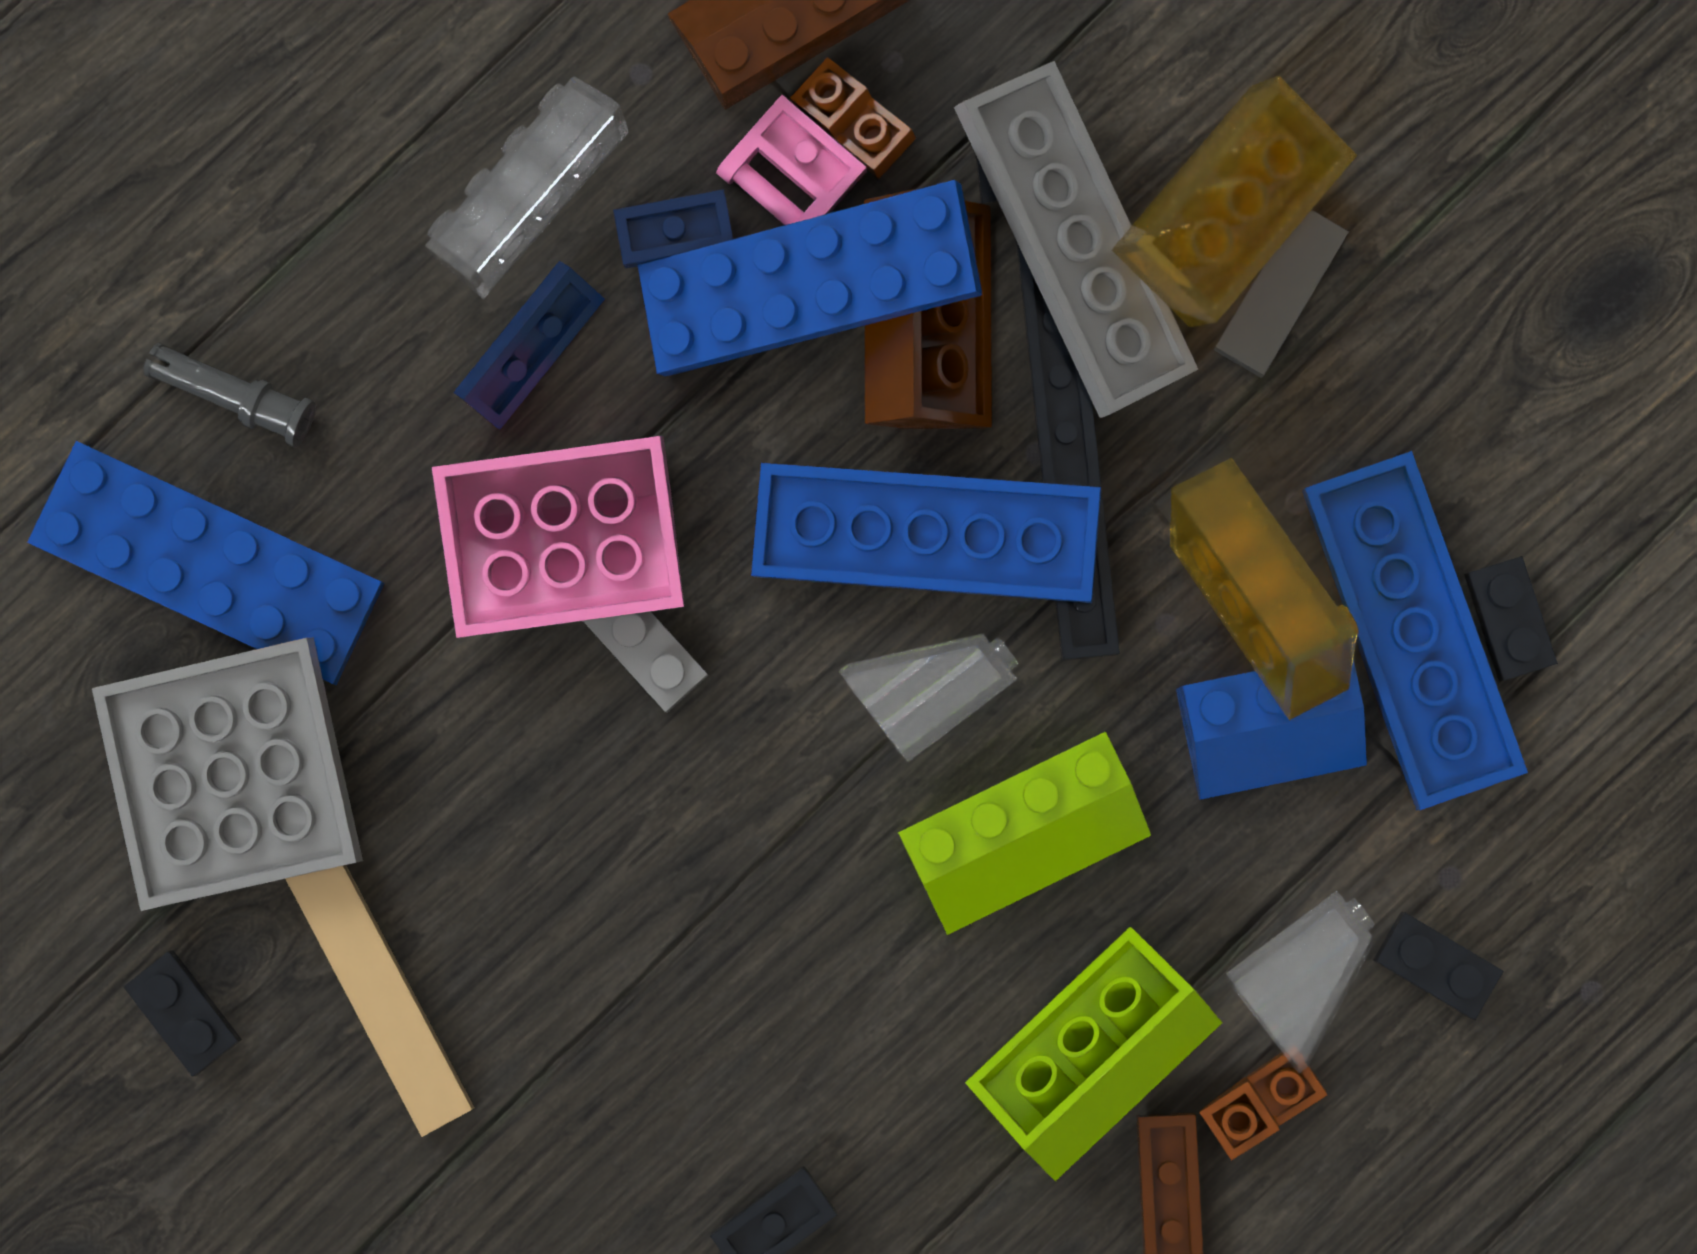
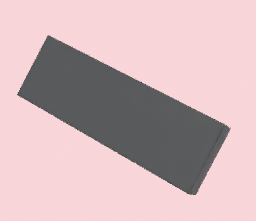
(1280, 294)

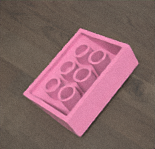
(559, 536)

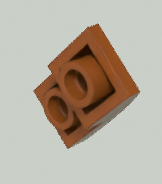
(853, 117)
(1261, 1104)

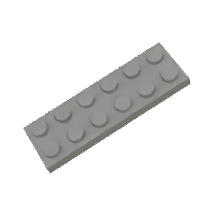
(1066, 227)

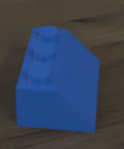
(1247, 742)

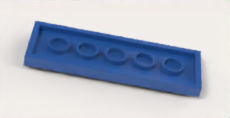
(810, 279)
(926, 532)
(202, 559)
(1414, 631)

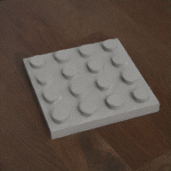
(227, 774)

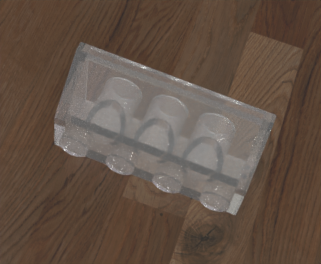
(527, 185)

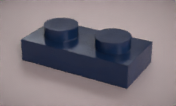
(672, 227)

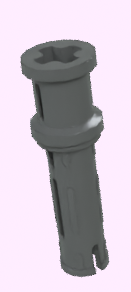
(253, 402)

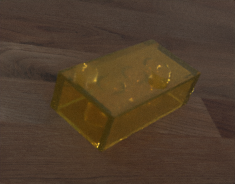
(1234, 202)
(1262, 589)

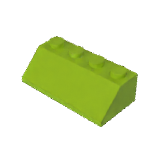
(1025, 833)
(1093, 1053)

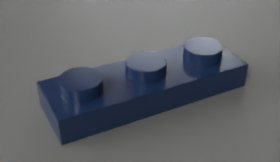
(529, 345)

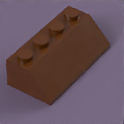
(758, 41)
(935, 362)

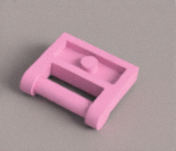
(800, 153)

